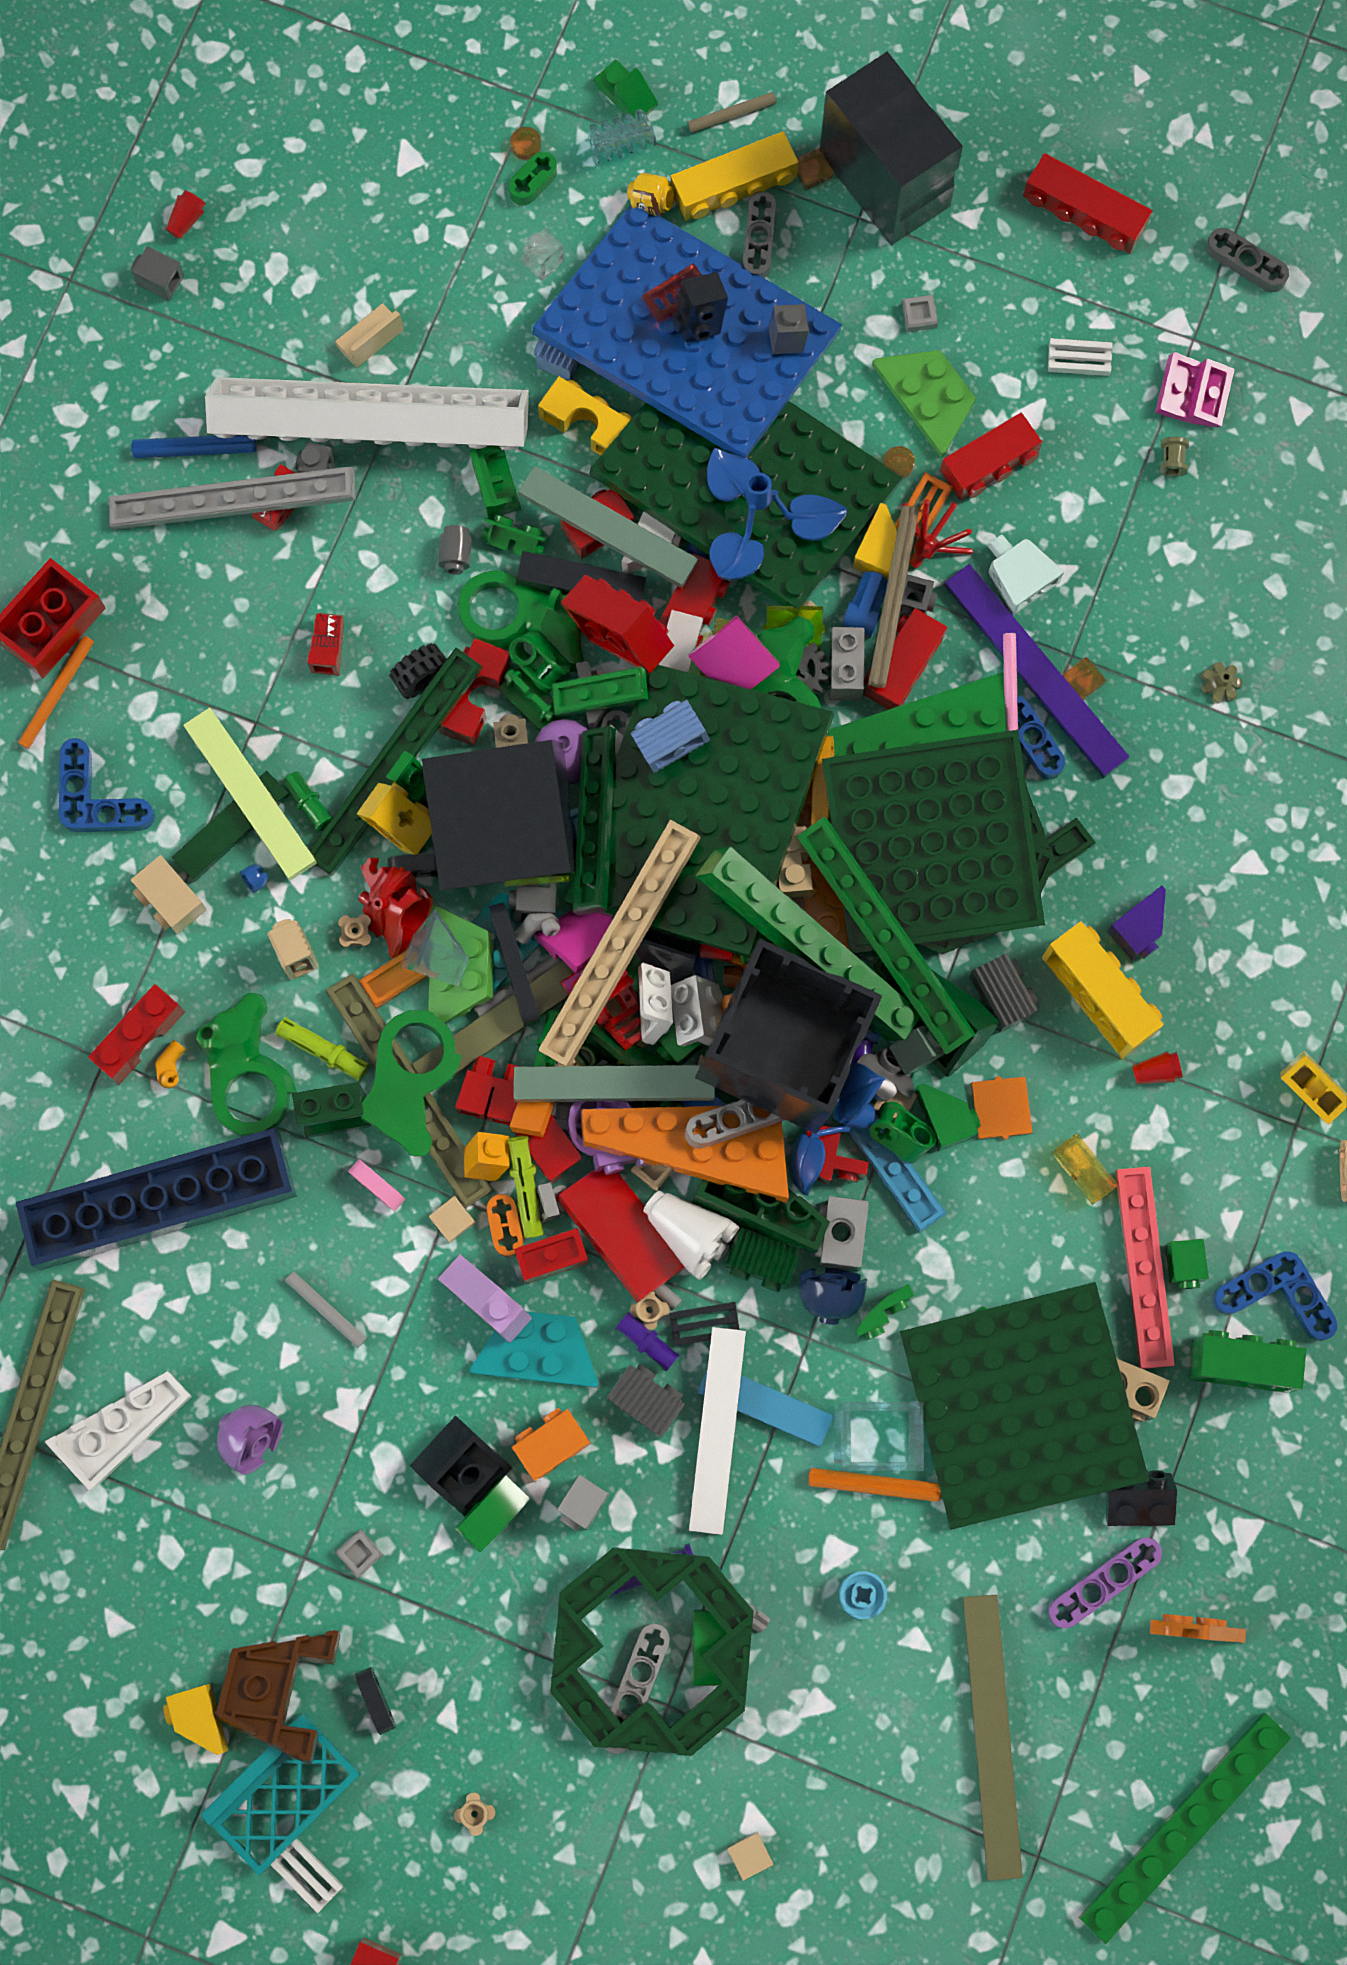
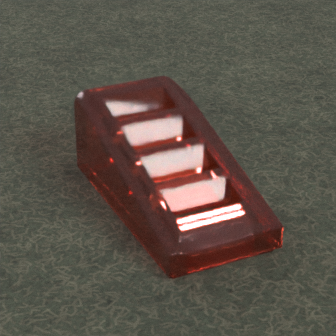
(666, 287)

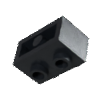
(700, 307)

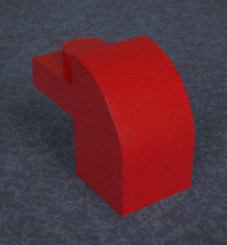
(847, 1168)

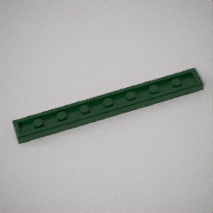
(410, 736)

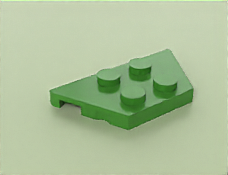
(929, 394)
(477, 981)

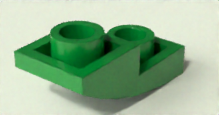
(410, 776)
(876, 1319)
(492, 1513)
(704, 1634)

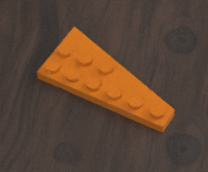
(658, 1137)

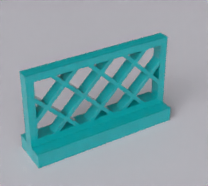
(254, 1779)

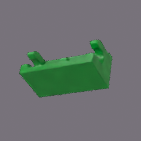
(494, 480)

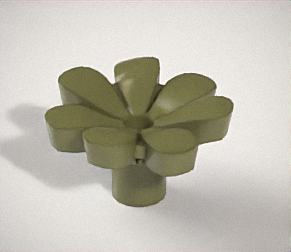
(1221, 682)

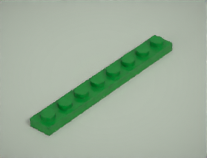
(886, 935)
(1184, 1828)

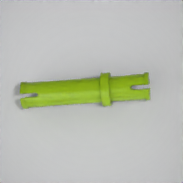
(333, 1055)
(523, 1172)

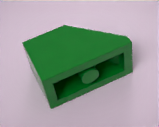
(947, 1117)

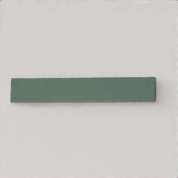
(608, 527)
(610, 1084)

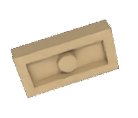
(370, 335)

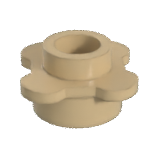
(361, 937)
(649, 1319)
(475, 1824)

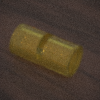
(1084, 1169)

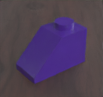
(1141, 926)

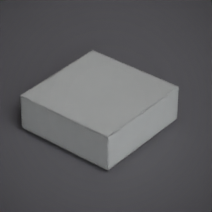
(919, 313)
(359, 1553)

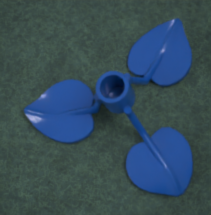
(733, 475)
(851, 1111)

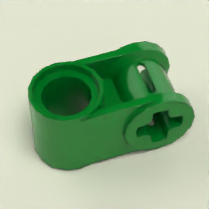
(540, 662)
(902, 1134)

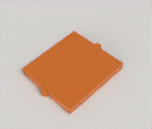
(1002, 1107)

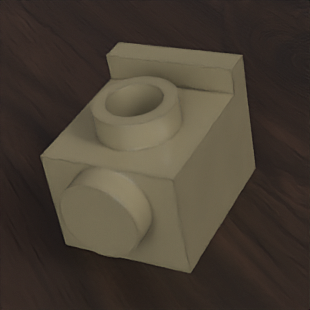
(510, 731)

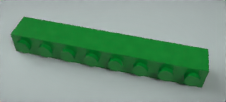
(801, 935)

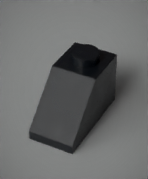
(669, 954)

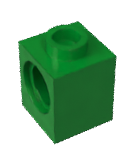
(672, 1052)
(1187, 1263)

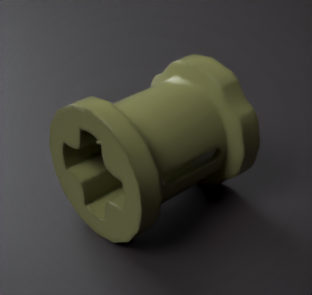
(1174, 456)

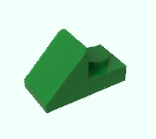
(626, 88)

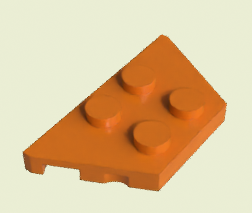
(1203, 1629)

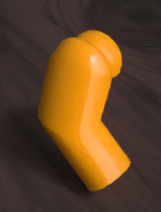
(166, 1065)

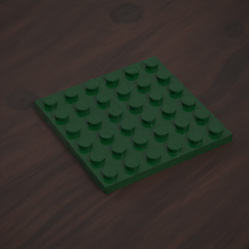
(940, 835)
(1024, 1406)

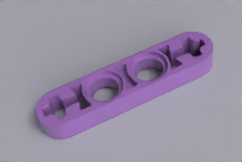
(1102, 1579)

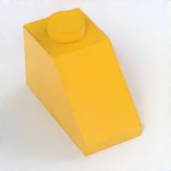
(878, 544)
(196, 1719)

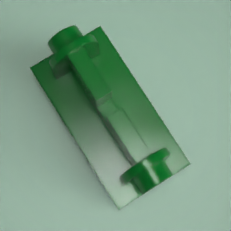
(502, 532)
(528, 698)

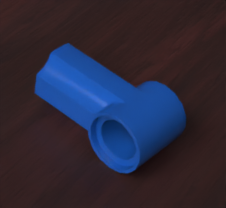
(865, 607)

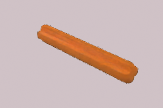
(874, 1484)

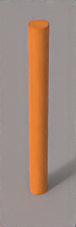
(56, 692)

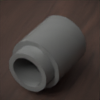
(455, 549)

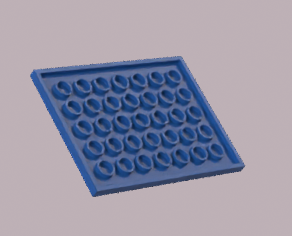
(717, 386)

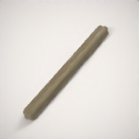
(893, 597)

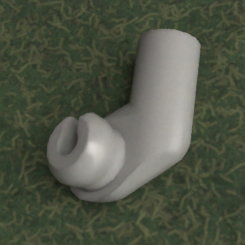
(537, 922)

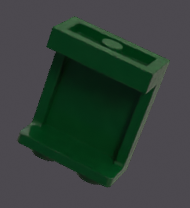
(330, 1109)

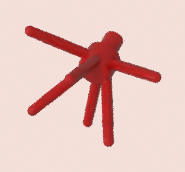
(928, 544)

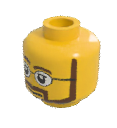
(651, 193)

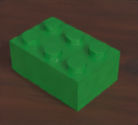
(1247, 1362)

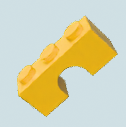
(569, 403)

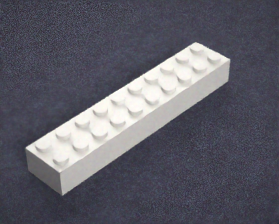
(367, 412)

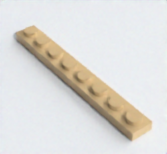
(619, 943)

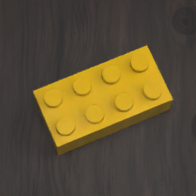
(1103, 989)

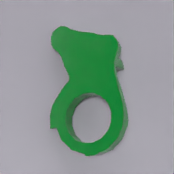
(536, 613)
(787, 646)
(233, 1052)
(397, 1096)

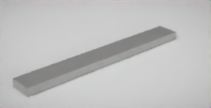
(232, 498)

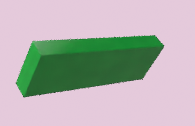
(600, 692)

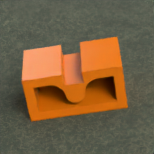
(550, 1444)

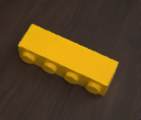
(734, 176)

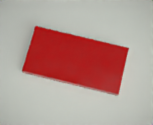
(621, 1232)

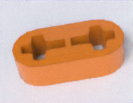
(497, 1227)

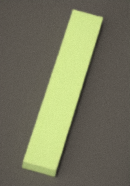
(250, 794)

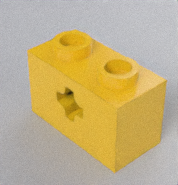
(382, 814)
(1315, 1087)

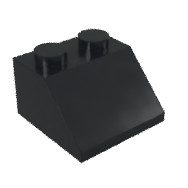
(460, 1466)

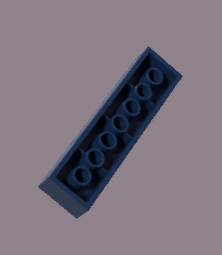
(155, 1199)

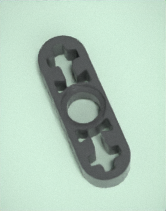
(766, 225)
(1249, 272)

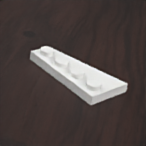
(110, 1436)

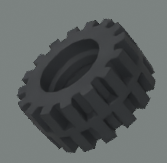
(417, 670)

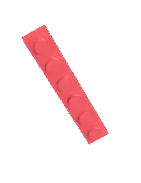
(1144, 1268)

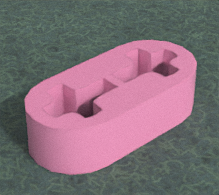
(376, 1185)

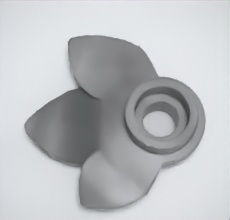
(895, 1080)

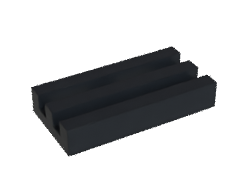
(733, 1318)

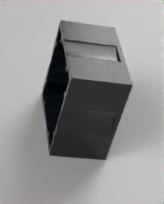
(889, 148)
(500, 814)
(788, 1037)

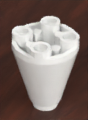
(690, 1231)

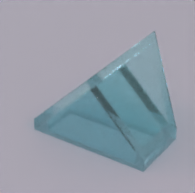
(436, 952)

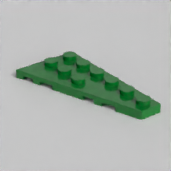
(952, 714)

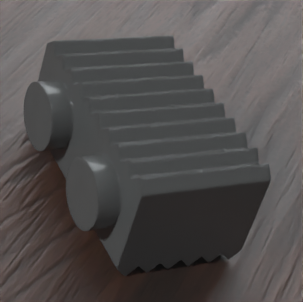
(1004, 992)
(646, 1400)

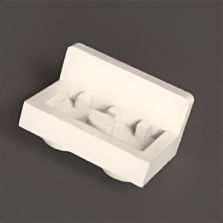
(654, 1002)
(696, 1010)

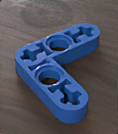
(1051, 752)
(90, 807)
(1288, 1285)

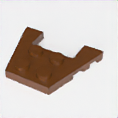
(261, 1686)

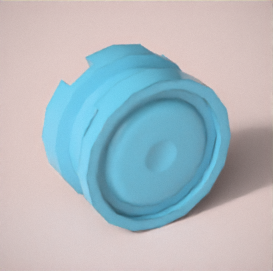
(862, 1595)

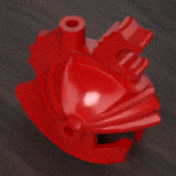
(393, 904)

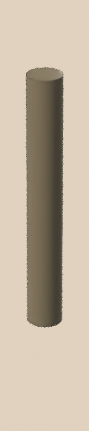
(731, 112)

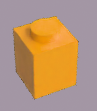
(486, 1156)

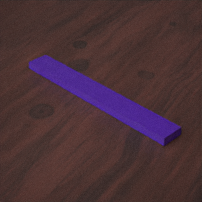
(1038, 672)

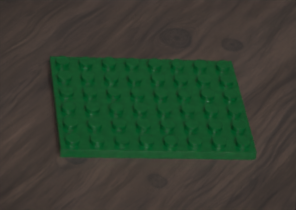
(665, 474)
(732, 792)

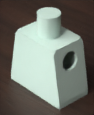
(1021, 573)

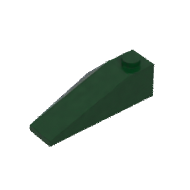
(976, 1015)
(603, 1050)
(788, 1222)

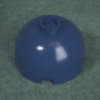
(832, 1294)

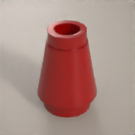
(185, 213)
(1158, 1069)

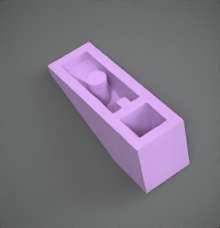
(485, 1298)

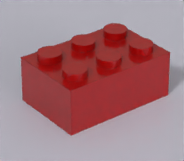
(48, 617)
(618, 623)

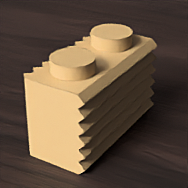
(292, 948)

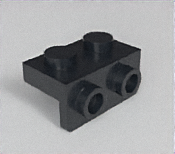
(1144, 1503)

